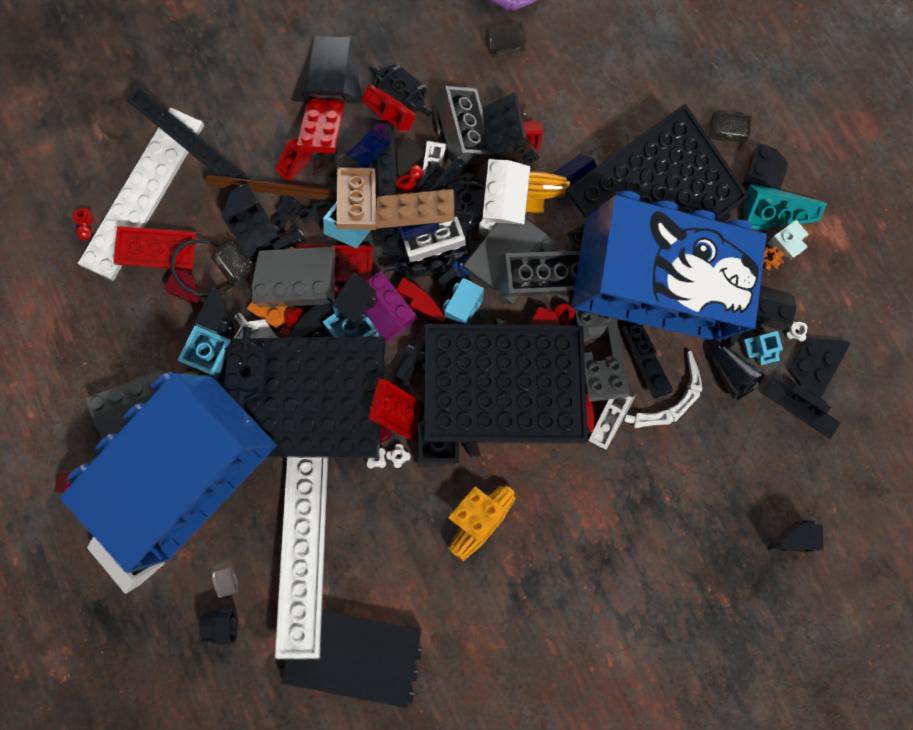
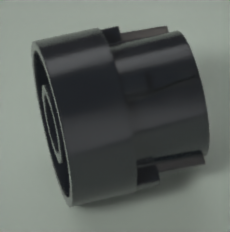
(219, 626)

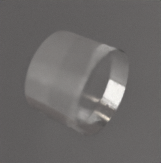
(225, 582)

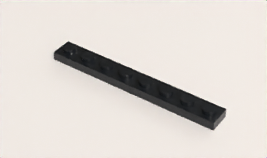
(183, 135)
(387, 186)

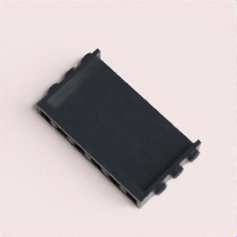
(360, 660)

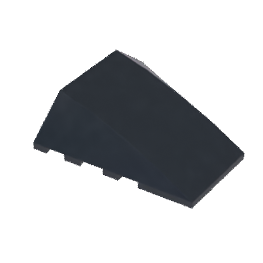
(329, 71)

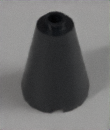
(736, 372)

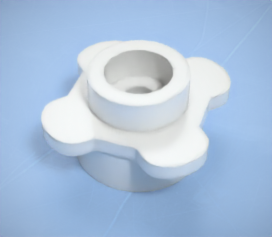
(801, 327)
(392, 455)
(377, 463)

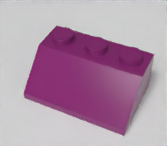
(391, 312)

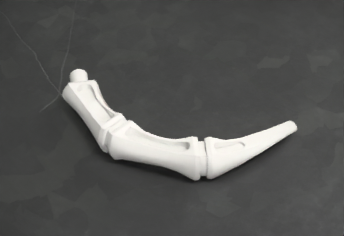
(674, 412)

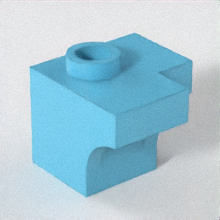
(763, 347)

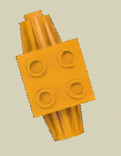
(544, 186)
(478, 518)

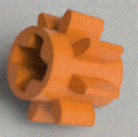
(776, 255)

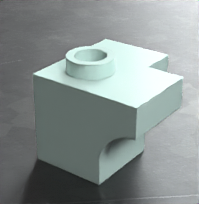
(790, 240)

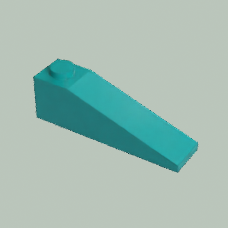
(778, 208)

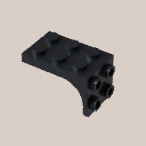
(507, 132)

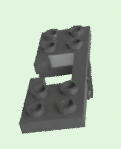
(608, 377)

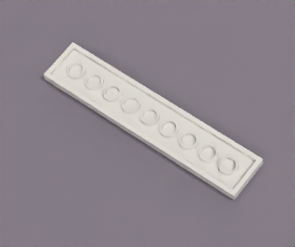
(138, 196)
(302, 559)

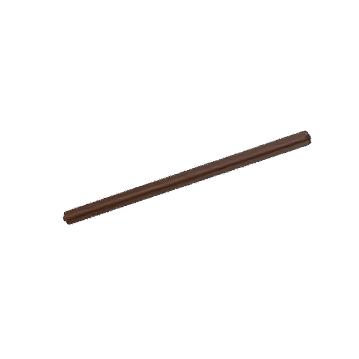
(274, 188)

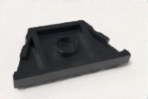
(817, 363)

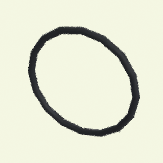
(174, 272)

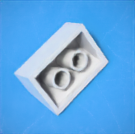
(506, 192)
(446, 238)
(125, 581)

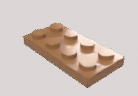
(356, 198)
(415, 208)

